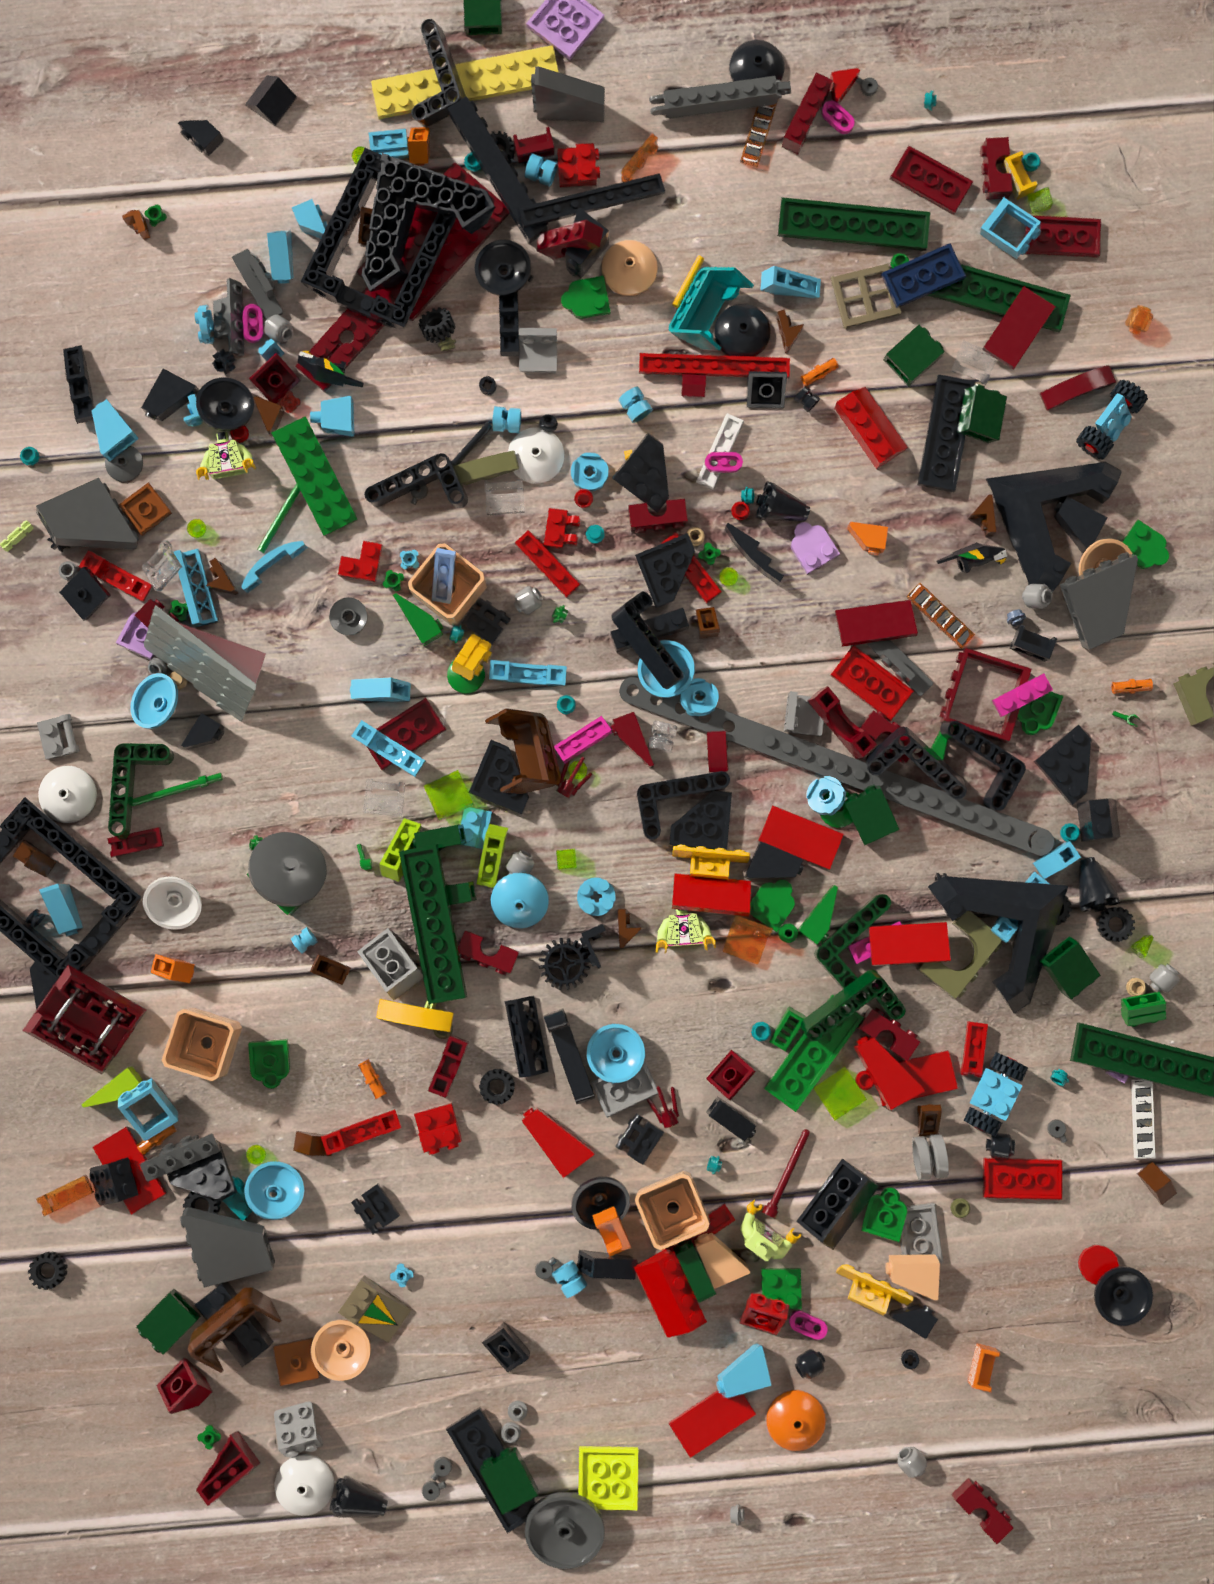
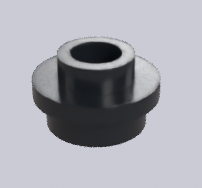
(548, 423)

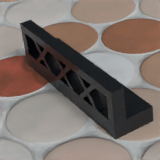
(523, 1037)

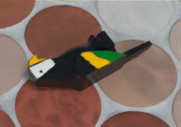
(326, 371)
(975, 556)

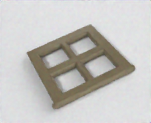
(865, 296)

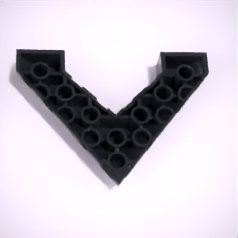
(399, 192)
(1020, 504)
(1032, 904)

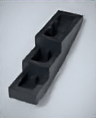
(509, 325)
(79, 383)
(748, 548)

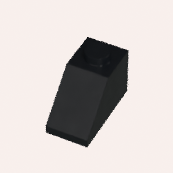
(203, 733)
(916, 1318)

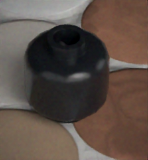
(1000, 1146)
(810, 1364)

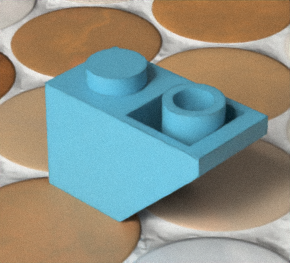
(309, 218)
(1056, 859)

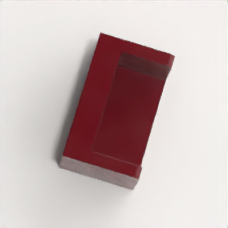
(539, 145)

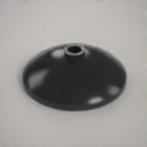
(743, 64)
(502, 256)
(742, 342)
(227, 394)
(586, 1204)
(1131, 1303)

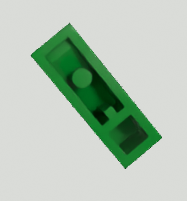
(422, 623)
(818, 921)

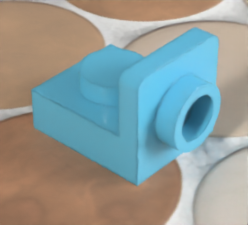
(193, 419)

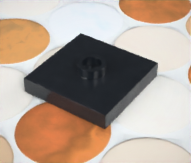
(85, 593)

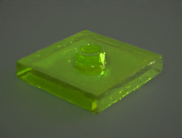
(448, 795)
(839, 1093)

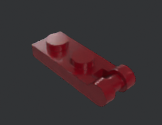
(137, 842)

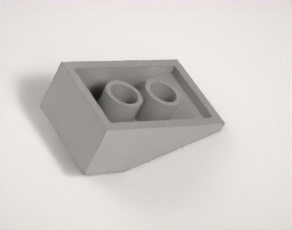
(390, 964)

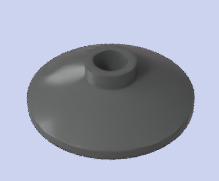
(127, 471)
(343, 608)

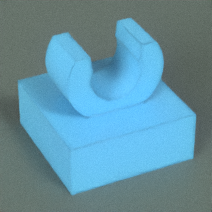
(270, 349)

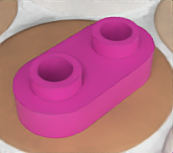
(839, 117)
(252, 324)
(723, 460)
(807, 1325)

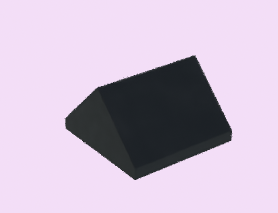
(271, 99)
(766, 389)
(506, 1347)

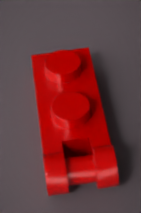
(974, 1048)

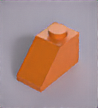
(419, 145)
(869, 537)
(172, 968)

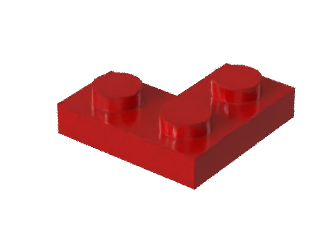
(364, 568)

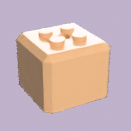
(468, 584)
(185, 1046)
(667, 1227)

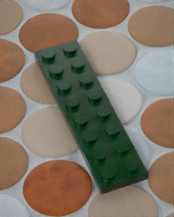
(854, 224)
(997, 293)
(433, 924)
(1143, 1059)

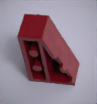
(228, 1469)

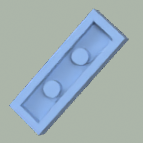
(443, 575)

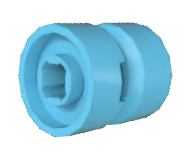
(534, 169)
(634, 403)
(506, 419)
(568, 1277)

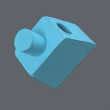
(336, 416)

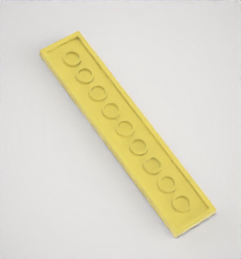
(478, 78)

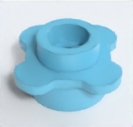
(409, 554)
(401, 1269)

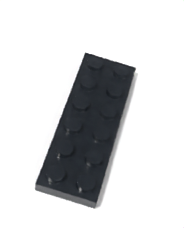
(943, 444)
(476, 1443)

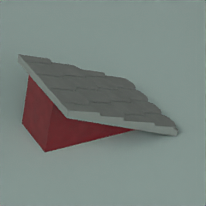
(213, 664)

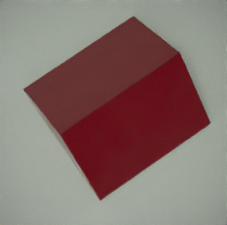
(274, 379)
(730, 1075)

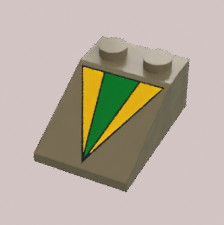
(374, 1309)

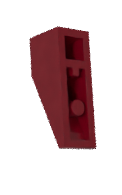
(631, 735)

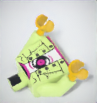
(225, 459)
(683, 930)
(763, 1239)

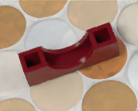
(806, 113)
(579, 235)
(829, 709)

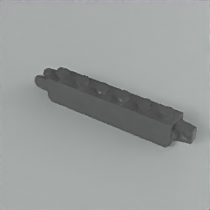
(720, 97)

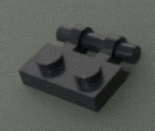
(482, 625)
(644, 1143)
(380, 1206)

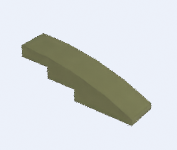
(486, 468)

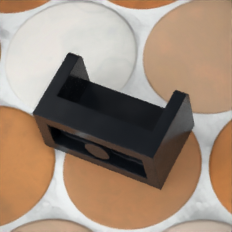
(1033, 644)

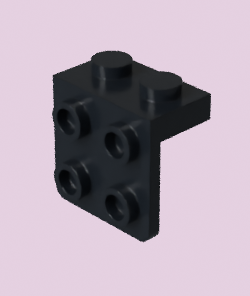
(113, 1182)

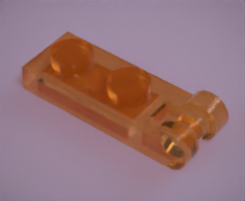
(639, 158)
(65, 1195)

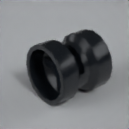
(807, 399)

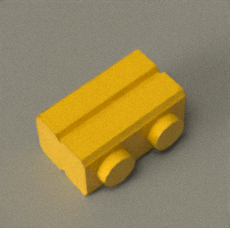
(470, 658)

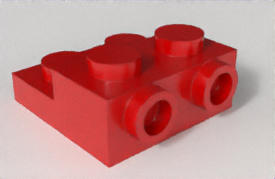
(578, 165)
(438, 1128)
(764, 1313)

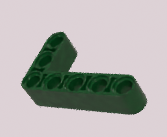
(127, 781)
(847, 937)
(853, 1002)

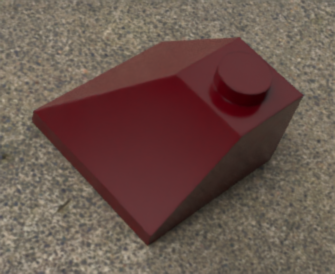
(183, 1387)

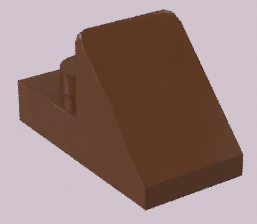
(787, 333)
(986, 511)
(222, 583)
(34, 858)
(625, 934)
(330, 969)
(929, 1119)

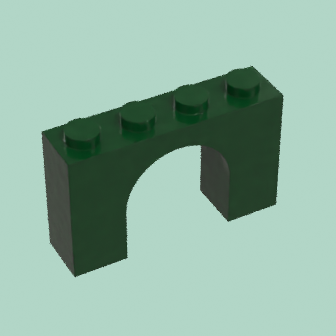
(445, 838)

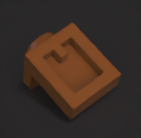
(138, 221)

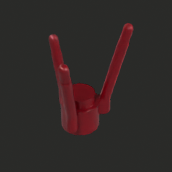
(567, 787)
(668, 1116)

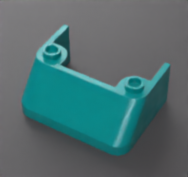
(703, 302)

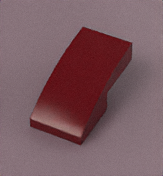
(717, 751)

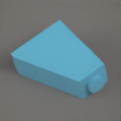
(281, 255)
(111, 430)
(380, 690)
(62, 908)
(745, 1374)

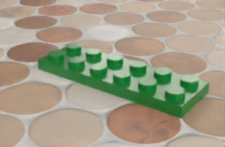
(314, 476)
(808, 1063)

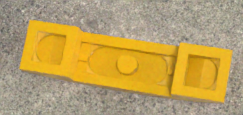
(415, 1015)

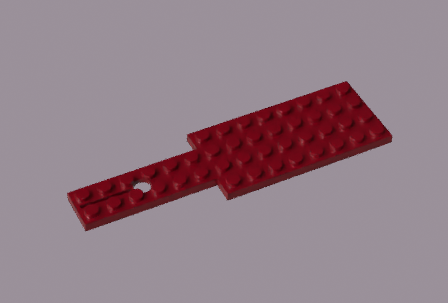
(454, 254)

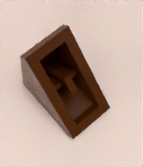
(364, 224)
(270, 413)
(707, 623)
(309, 1144)
(1157, 1183)

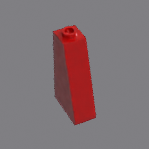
(889, 1077)
(557, 1142)

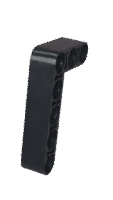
(443, 74)
(418, 481)
(644, 641)
(989, 756)
(920, 759)
(674, 793)
(569, 1055)

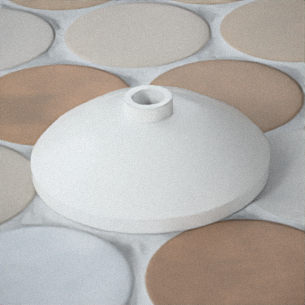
(546, 463)
(79, 797)
(171, 911)
(310, 1473)

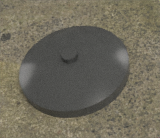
(287, 869)
(564, 1530)

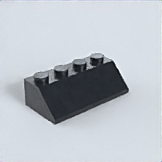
(837, 1204)
(246, 1340)

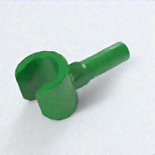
(1127, 718)
(366, 864)

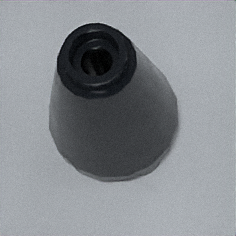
(780, 505)
(1095, 887)
(356, 1500)

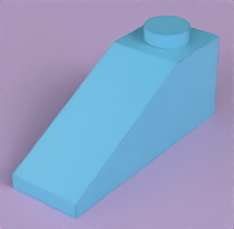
(789, 283)

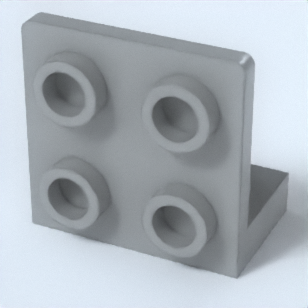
(538, 350)
(801, 716)

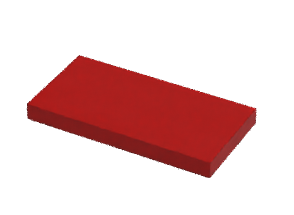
(871, 683)
(801, 837)
(711, 895)
(909, 944)
(932, 1072)
(124, 1145)
(1022, 1178)
(710, 1421)

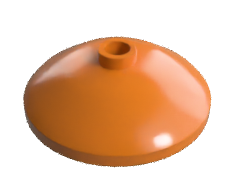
(793, 1407)

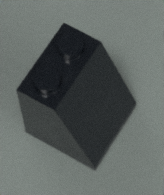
(580, 260)
(1098, 819)

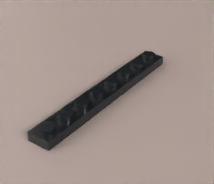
(591, 200)

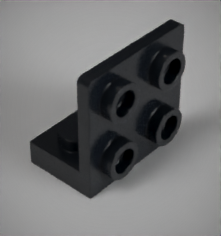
(595, 933)

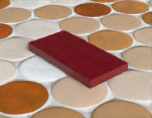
(931, 180)
(1066, 237)
(1018, 328)
(876, 623)
(410, 729)

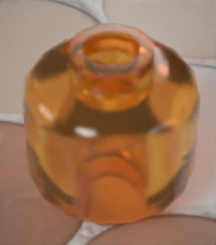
(1139, 319)

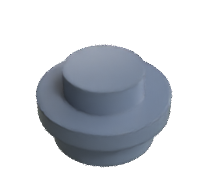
(1016, 617)

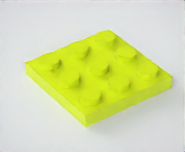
(609, 1476)

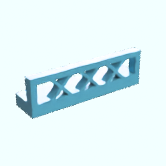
(188, 589)

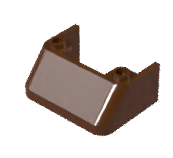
(533, 750)
(225, 1322)

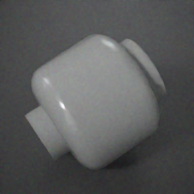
(278, 329)
(1037, 596)
(528, 600)
(520, 862)
(1164, 978)
(912, 1462)

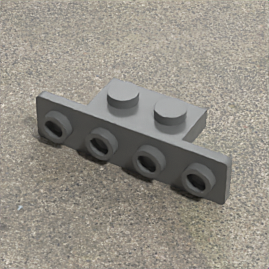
(258, 283)
(228, 317)
(903, 667)
(179, 1155)

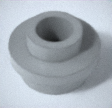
(63, 568)
(157, 666)
(517, 1404)
(510, 1438)
(737, 1514)

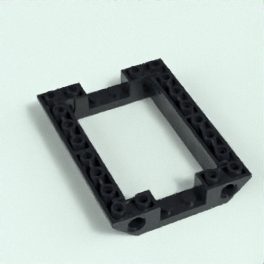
(336, 236)
(30, 941)

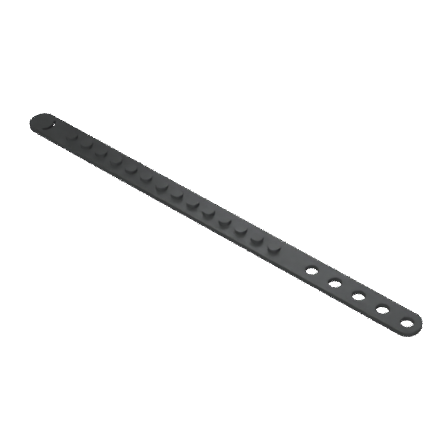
(854, 773)

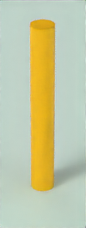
(695, 268)

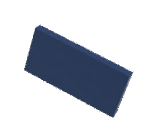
(923, 275)

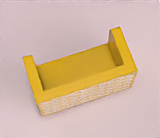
(1020, 181)

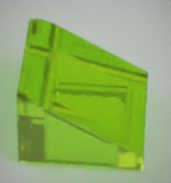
(1040, 200)
(566, 859)
(1142, 946)

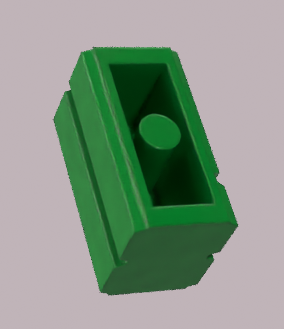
(1143, 1009)

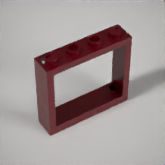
(1010, 719)

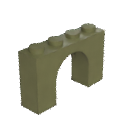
(1193, 695)
(984, 943)

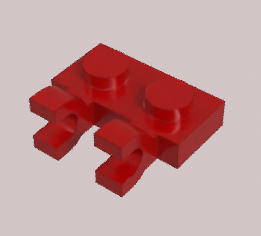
(556, 527)

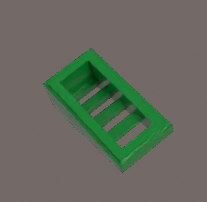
(939, 745)
(797, 1025)

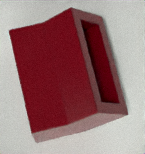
(693, 385)

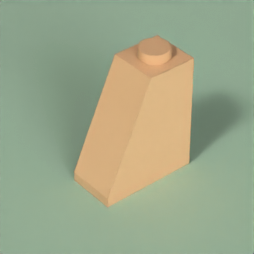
(719, 1260)
(915, 1273)

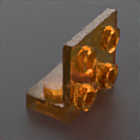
(746, 939)

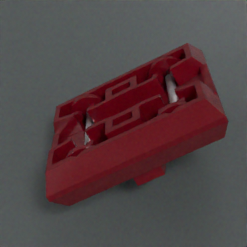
(84, 1019)

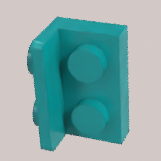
(237, 1202)

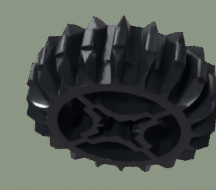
(548, 966)

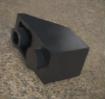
(202, 133)

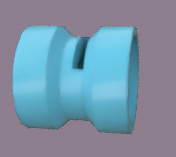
(304, 940)

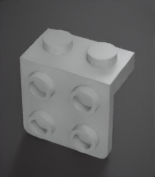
(297, 1429)

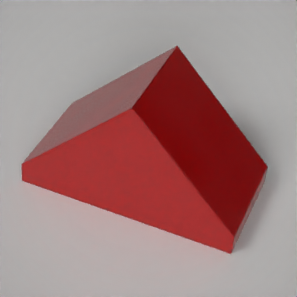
(842, 83)

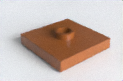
(145, 509)
(295, 1362)

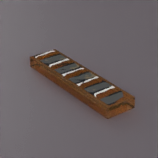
(758, 135)
(940, 615)

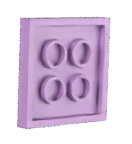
(565, 24)

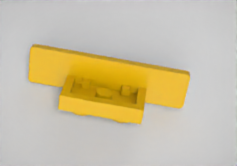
(710, 862)
(871, 1292)

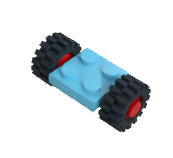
(1125, 399)
(996, 1094)

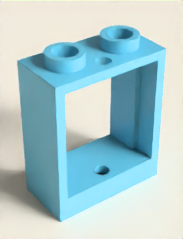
(1004, 207)
(156, 1124)

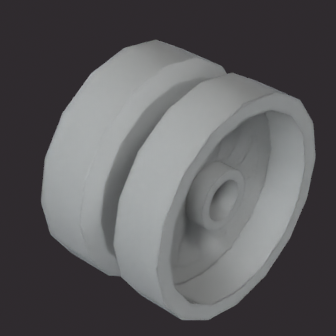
(930, 1157)

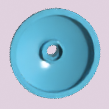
(685, 662)
(154, 701)
(519, 889)
(613, 1038)
(275, 1178)

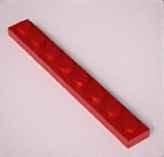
(710, 364)

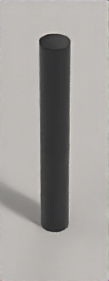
(472, 443)

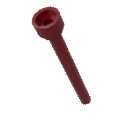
(771, 1207)

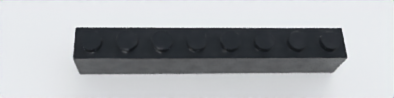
(493, 163)

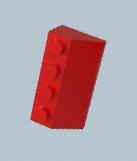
(870, 427)
(670, 1294)

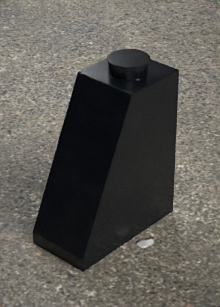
(167, 396)
(1079, 522)
(773, 863)
(731, 1119)
(606, 1267)

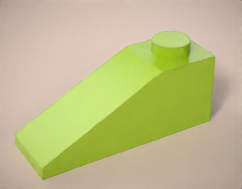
(403, 840)
(492, 855)
(125, 1081)

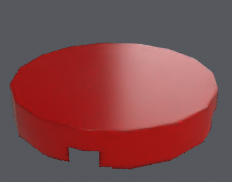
(1096, 1261)

